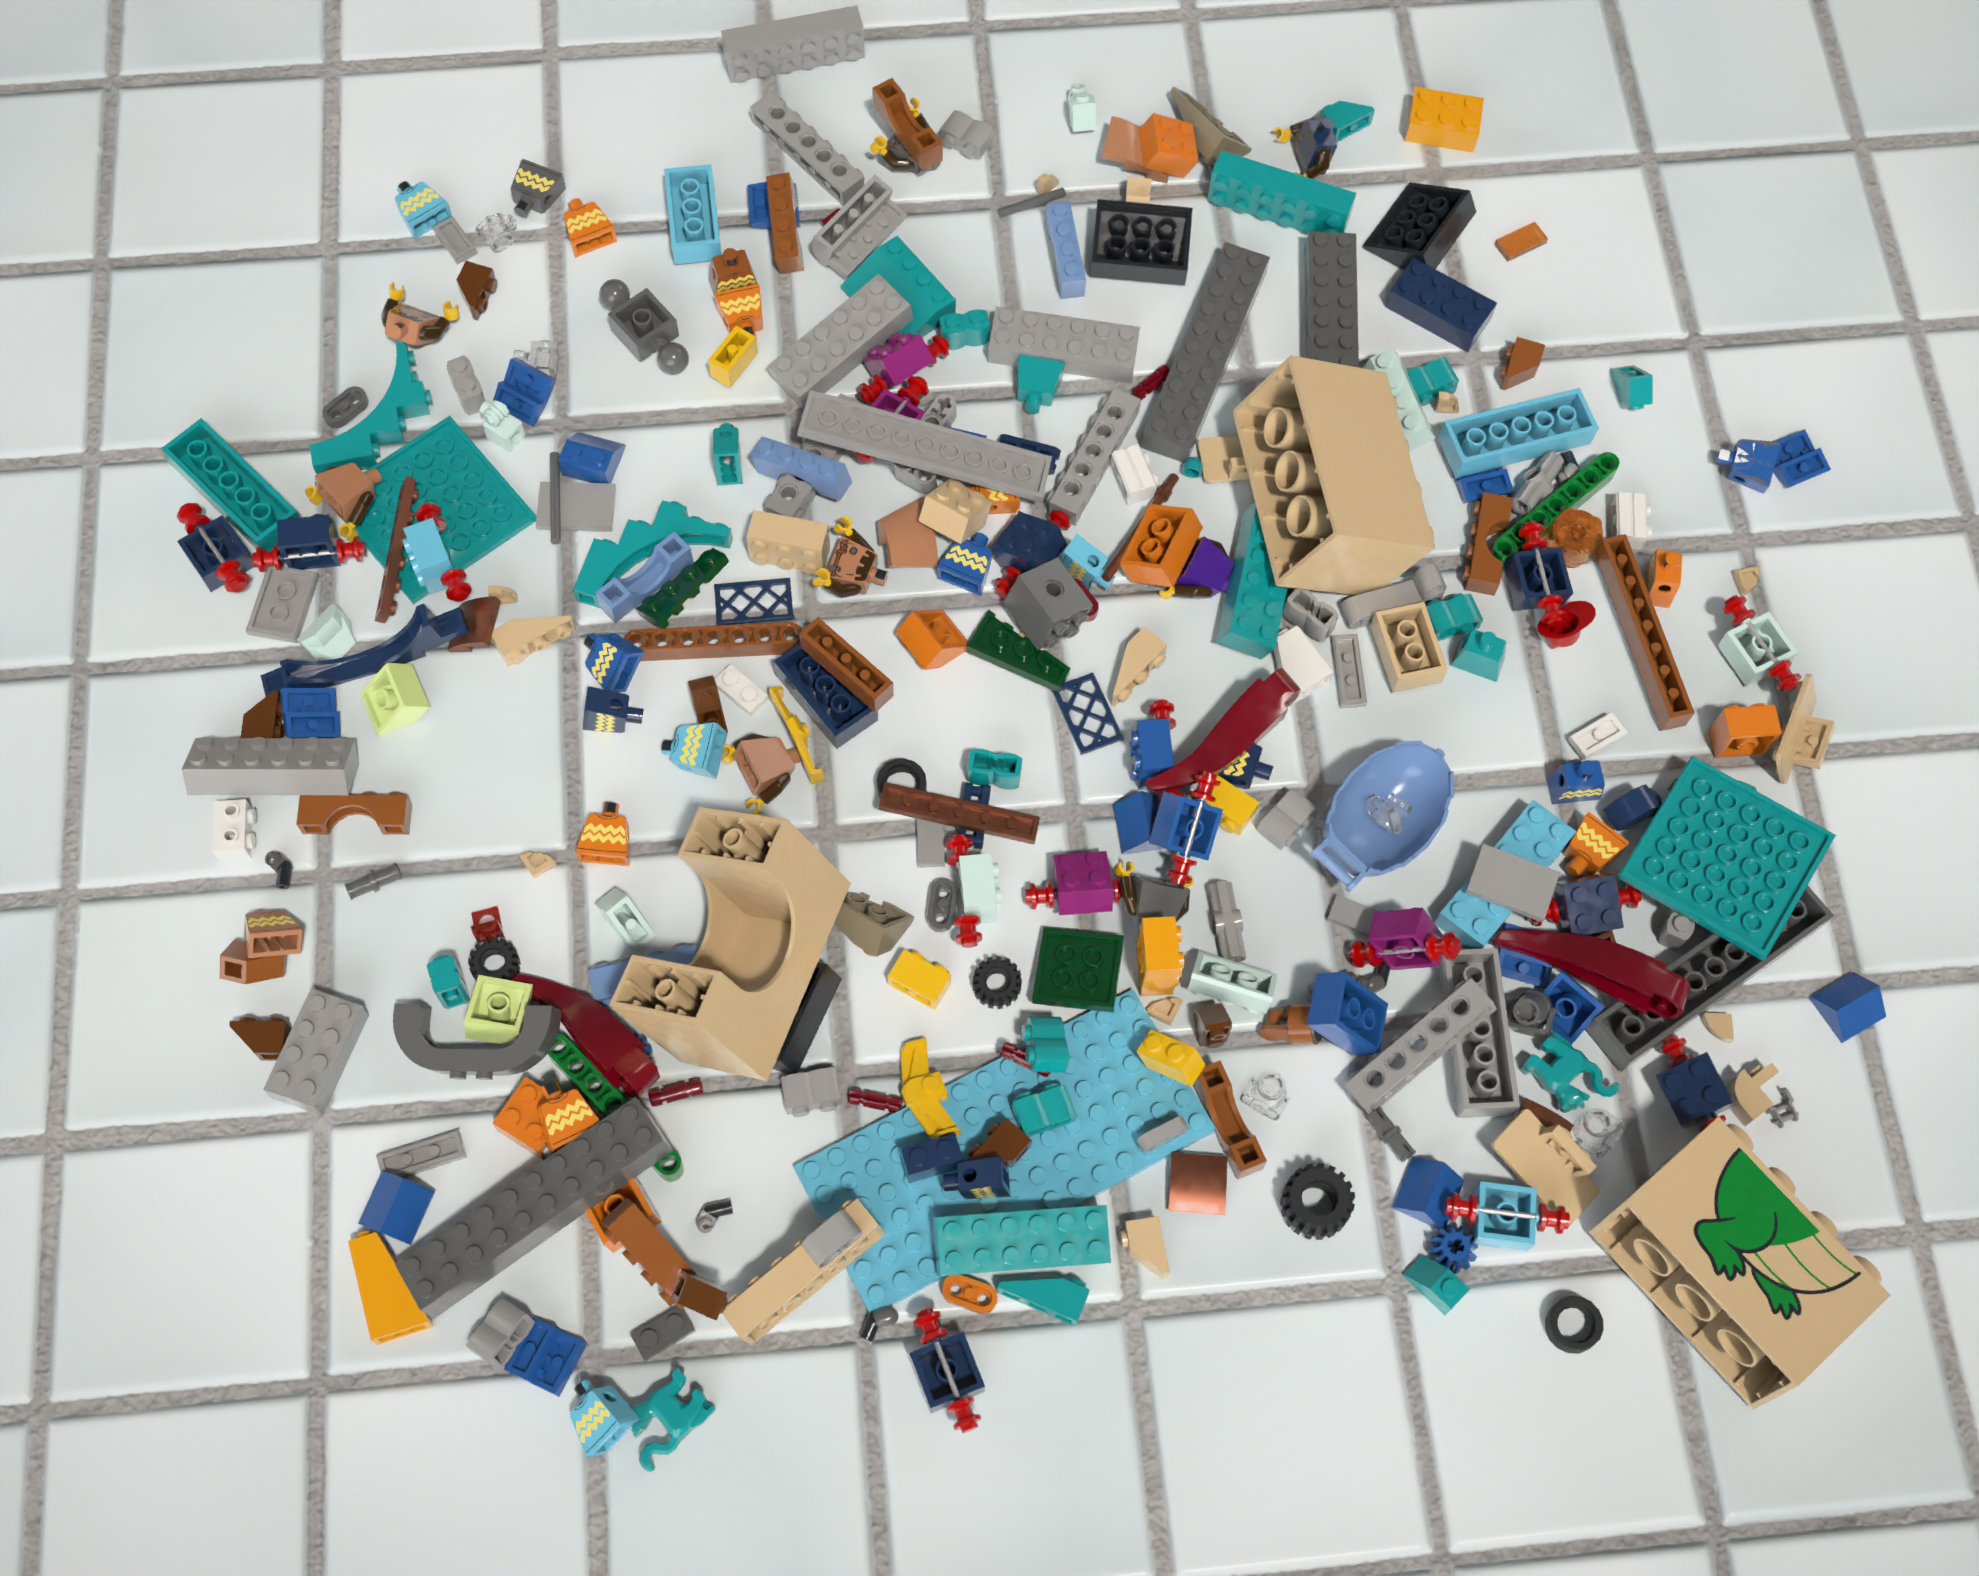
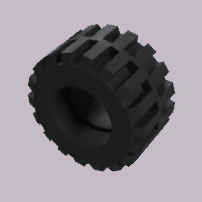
(1329, 1182)

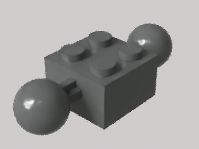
(644, 325)

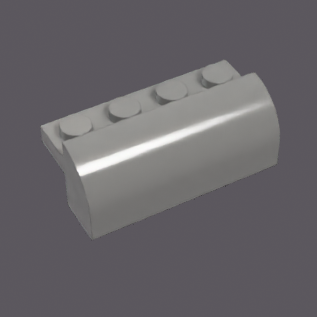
(858, 228)

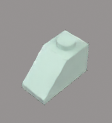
(625, 919)

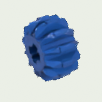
(1461, 1257)

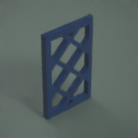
(766, 586)
(1077, 730)

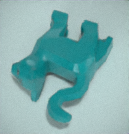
(1564, 1069)
(674, 1416)

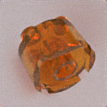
(1577, 535)

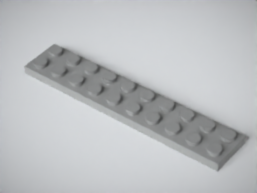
(924, 446)

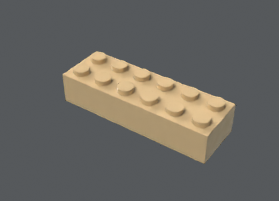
(794, 1280)

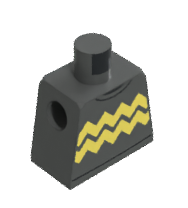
(535, 188)

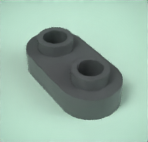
(344, 407)
(942, 906)

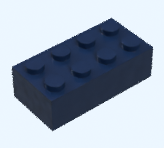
(1440, 304)
(823, 697)

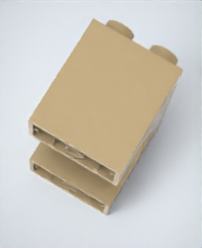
(763, 937)

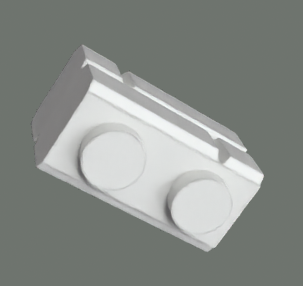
(1133, 474)
(1630, 518)

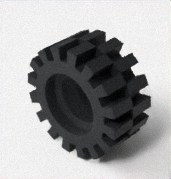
(491, 948)
(1001, 967)

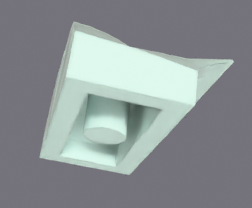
(328, 635)

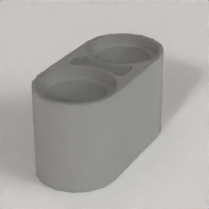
(831, 1238)

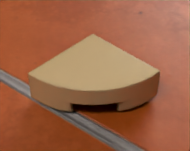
(1046, 183)
(1446, 403)
(1746, 579)
(504, 594)
(537, 863)
(1165, 1010)
(1720, 1025)

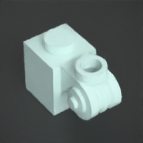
(1081, 109)
(501, 426)

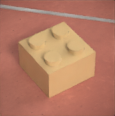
(955, 511)

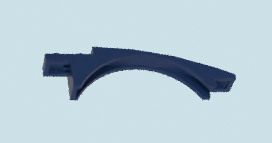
(409, 644)

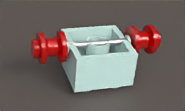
(1758, 647)
(977, 888)

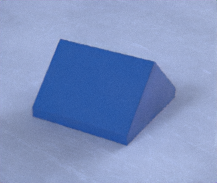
(1135, 822)
(1850, 1005)
(1573, 1006)
(1425, 1191)
(396, 1207)

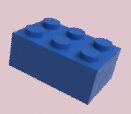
(1347, 1013)

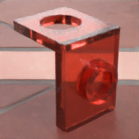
(487, 929)

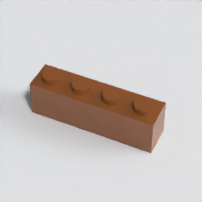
(846, 664)
(646, 1247)

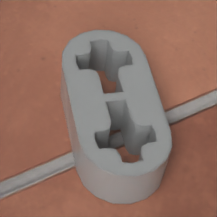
(1162, 1134)

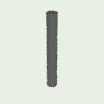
(1031, 202)

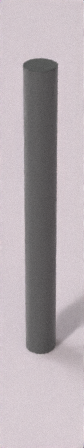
(555, 514)

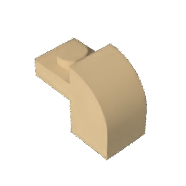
(1138, 190)
(1747, 1094)

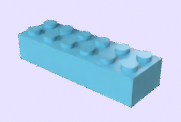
(1517, 432)
(1534, 837)

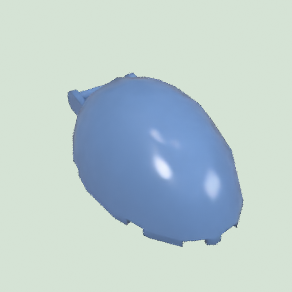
(1359, 843)

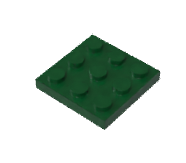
(1078, 969)

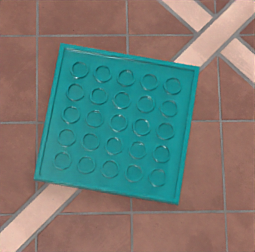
(457, 477)
(1727, 857)

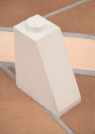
(1301, 662)

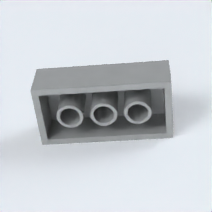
(316, 1052)

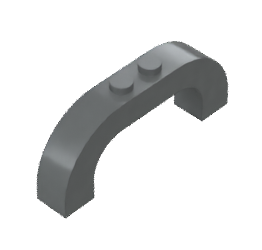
(536, 1039)

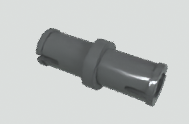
(373, 881)
(1391, 1134)

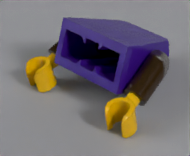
(1203, 573)

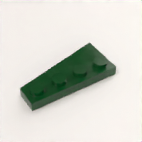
(686, 585)
(1005, 648)

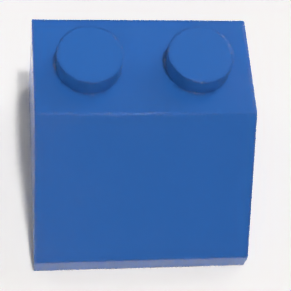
(590, 458)

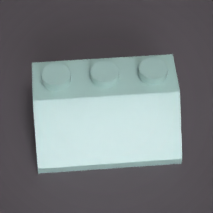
(1232, 983)

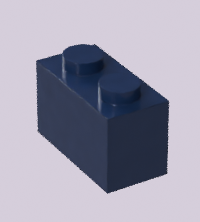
(931, 1158)

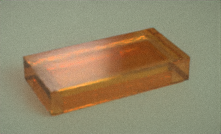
(1521, 241)

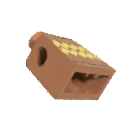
(271, 934)

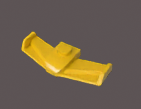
(799, 733)
(925, 1091)

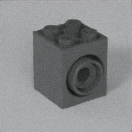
(1048, 604)

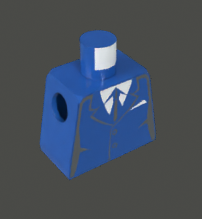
(1751, 463)

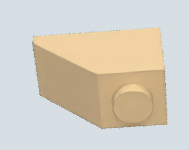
(1146, 1244)

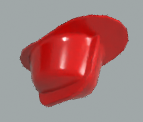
(1579, 616)

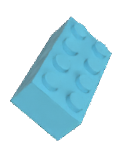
(692, 214)

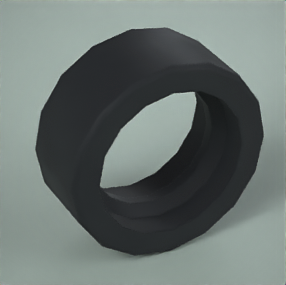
(898, 766)
(1589, 1310)

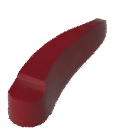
(1236, 732)
(1608, 966)
(599, 1035)

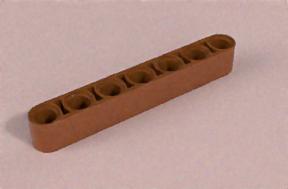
(724, 648)

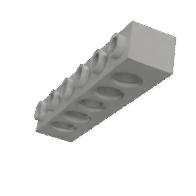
(807, 148)
(1119, 405)
(801, 491)
(1416, 1061)

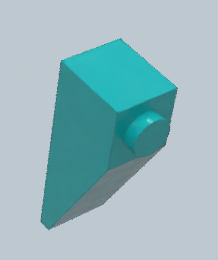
(1054, 1297)

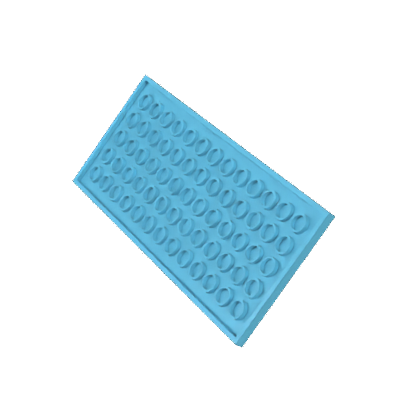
(1063, 1168)

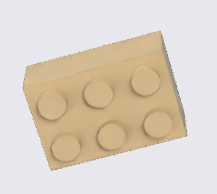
(788, 542)
(1408, 647)

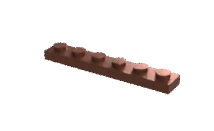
(395, 561)
(959, 813)

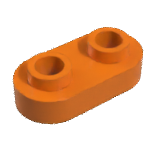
(970, 1291)

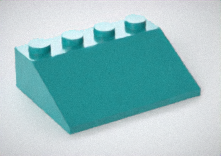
(910, 279)

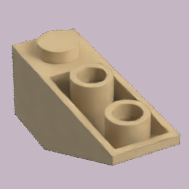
(526, 636)
(1140, 657)

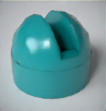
(1192, 467)

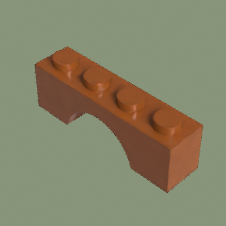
(893, 108)
(783, 223)
(1484, 569)
(322, 812)
(1237, 1141)

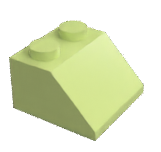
(394, 698)
(497, 1010)

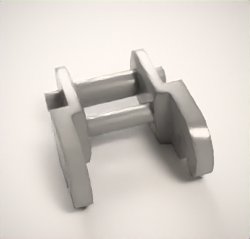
(1788, 1099)

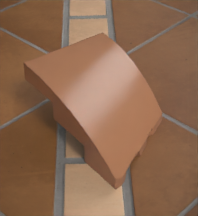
(1125, 147)
(908, 540)

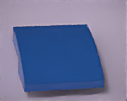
(759, 206)
(524, 391)
(1799, 460)
(1490, 481)
(310, 712)
(1523, 967)
(546, 1357)

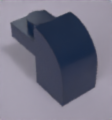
(1633, 807)

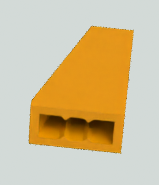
(384, 1295)

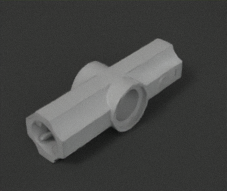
(1537, 483)
(1227, 921)

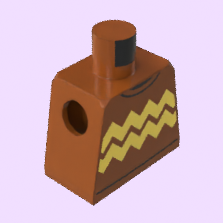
(731, 271)

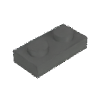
(662, 1333)

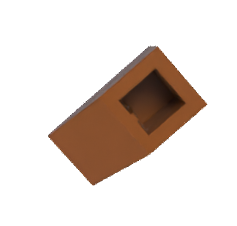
(1522, 364)
(239, 968)

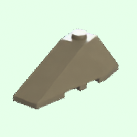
(1208, 131)
(872, 925)

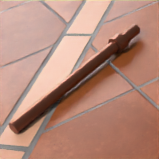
(1161, 495)

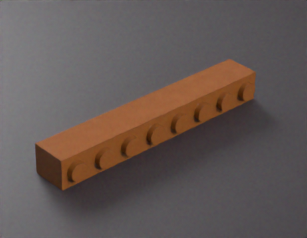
(1644, 633)

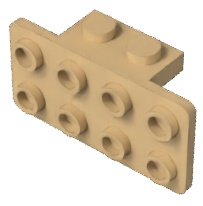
(1222, 459)
(1804, 737)
(1548, 1162)

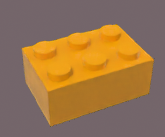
(1444, 119)
(1159, 956)

